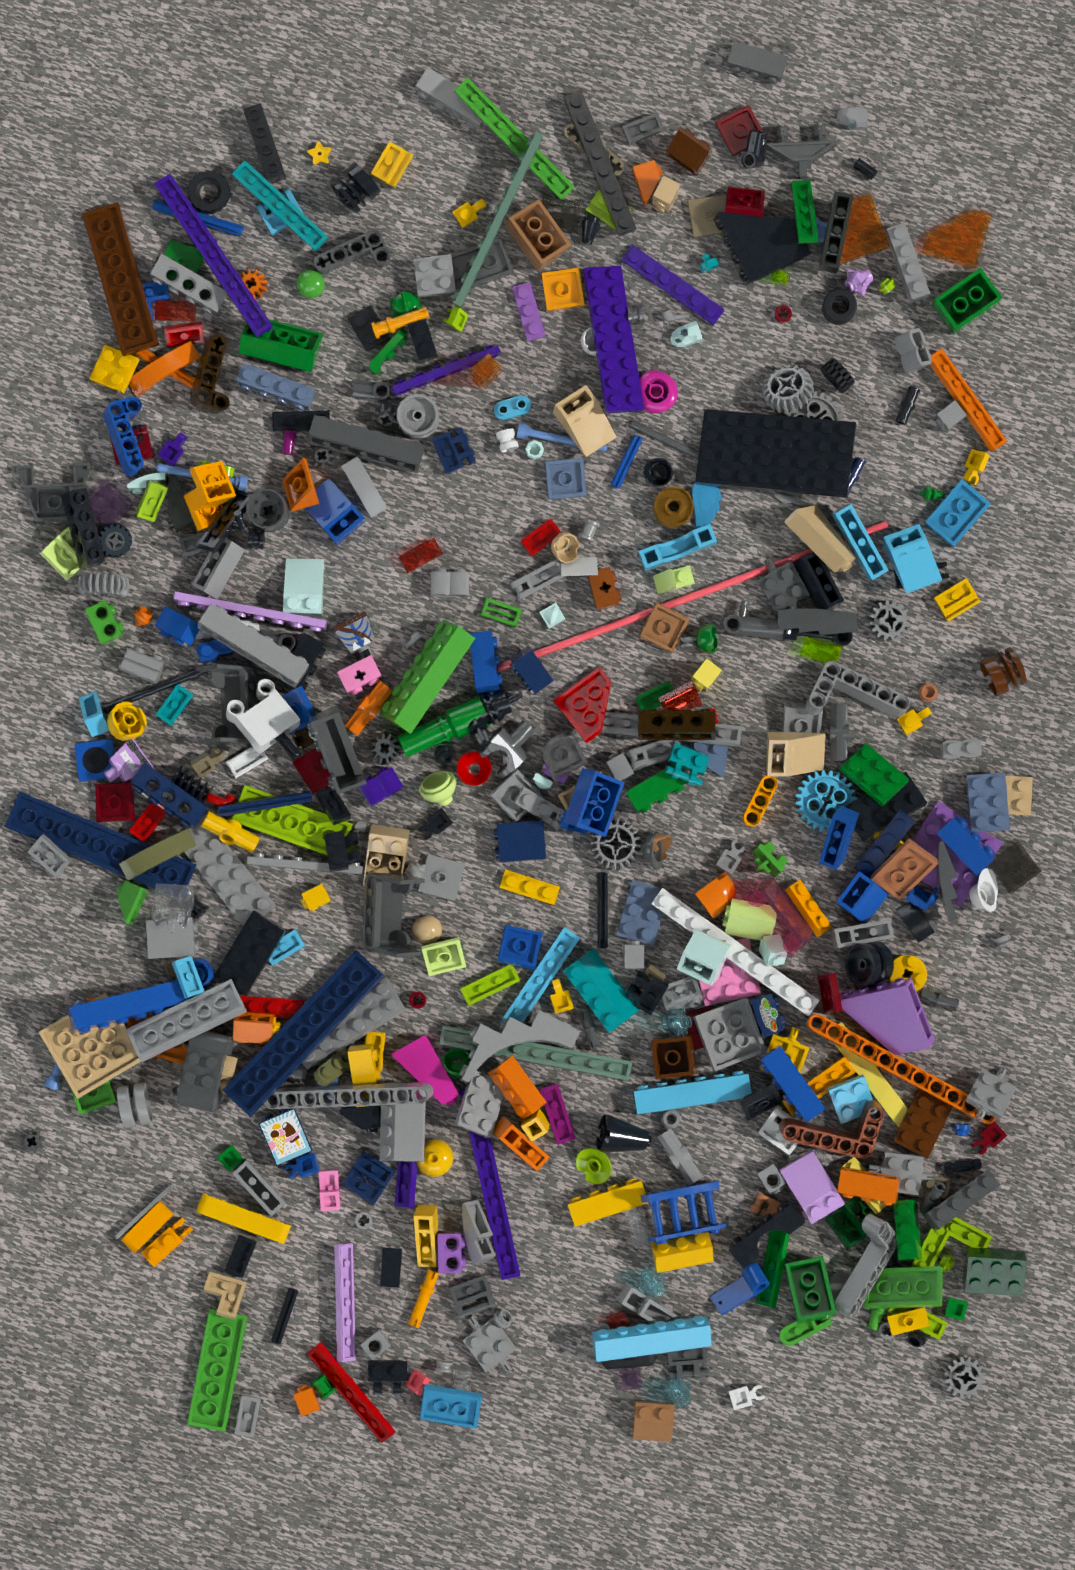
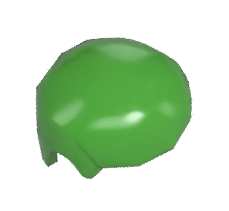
(310, 283)

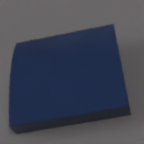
(372, 1170)

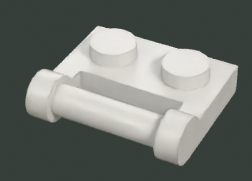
(771, 1131)

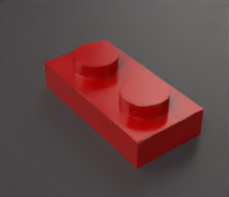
(540, 537)
(148, 822)

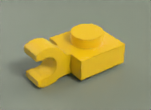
(467, 214)
(975, 463)
(912, 721)
(561, 999)

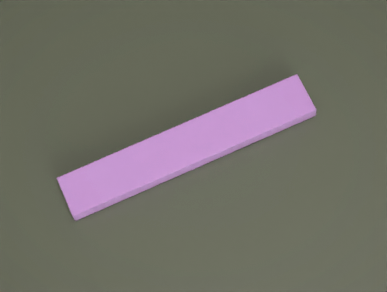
(345, 1302)

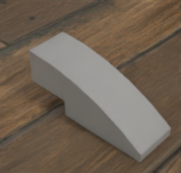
(364, 487)
(477, 1232)
(645, 1305)

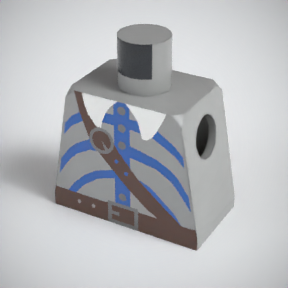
(356, 634)

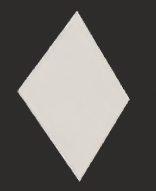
(580, 567)

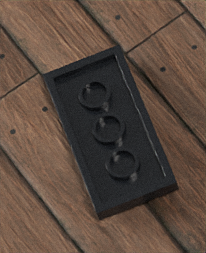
(874, 817)
(250, 952)

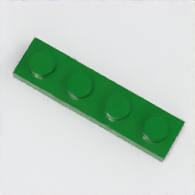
(804, 211)
(773, 1267)

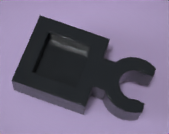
(438, 822)

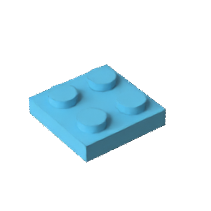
(850, 1098)

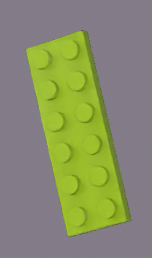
(290, 823)

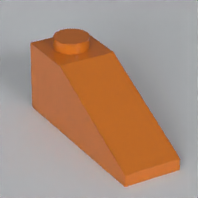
(520, 1143)

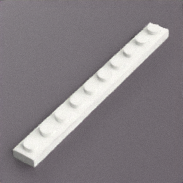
(737, 953)

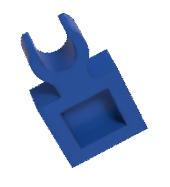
(305, 1166)

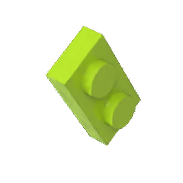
(151, 501)

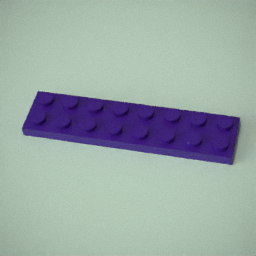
(613, 339)

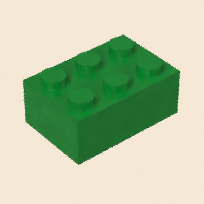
(967, 301)
(810, 1290)

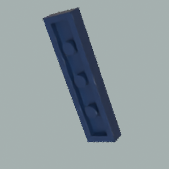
(884, 844)

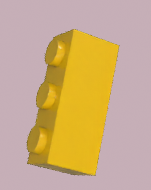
(363, 1065)
(682, 1252)

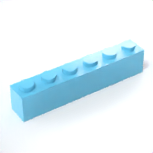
(692, 1093)
(651, 1338)

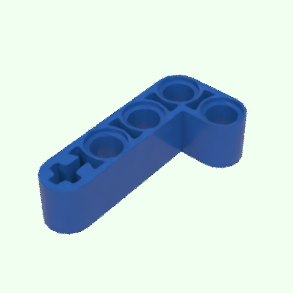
(130, 460)

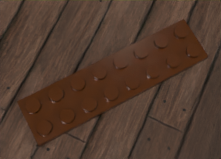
(120, 279)

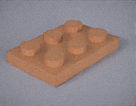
(904, 869)

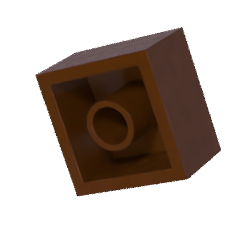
(674, 1056)

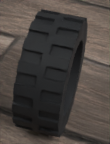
(205, 178)

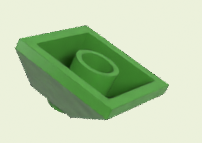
(130, 900)

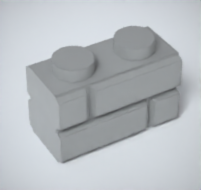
(142, 665)

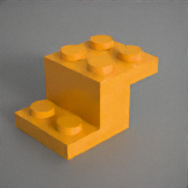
(211, 493)

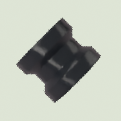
(256, 539)

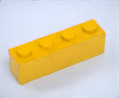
(606, 1203)

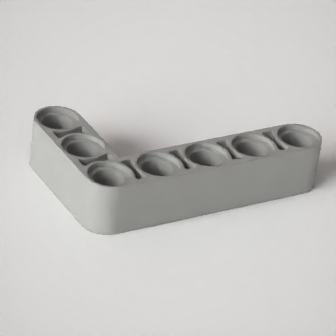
(854, 689)
(869, 1267)

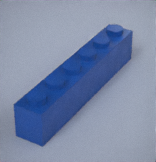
(125, 1006)

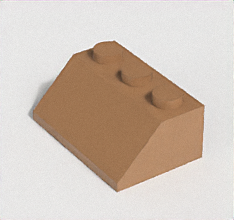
(537, 235)

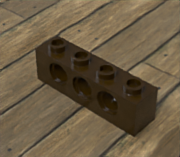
(668, 731)

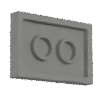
(480, 1105)

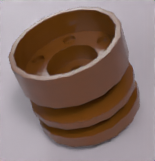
(1006, 670)

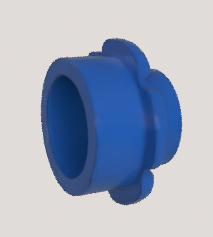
(961, 1130)

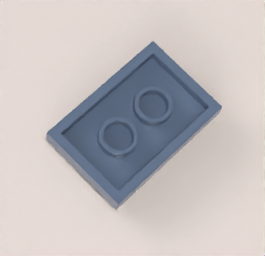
(988, 802)
(640, 918)

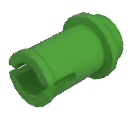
(875, 1318)

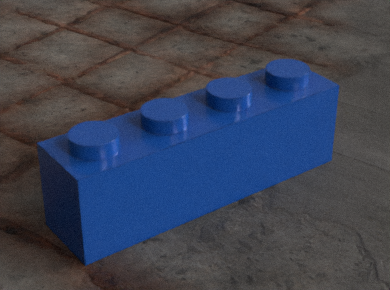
(792, 1083)

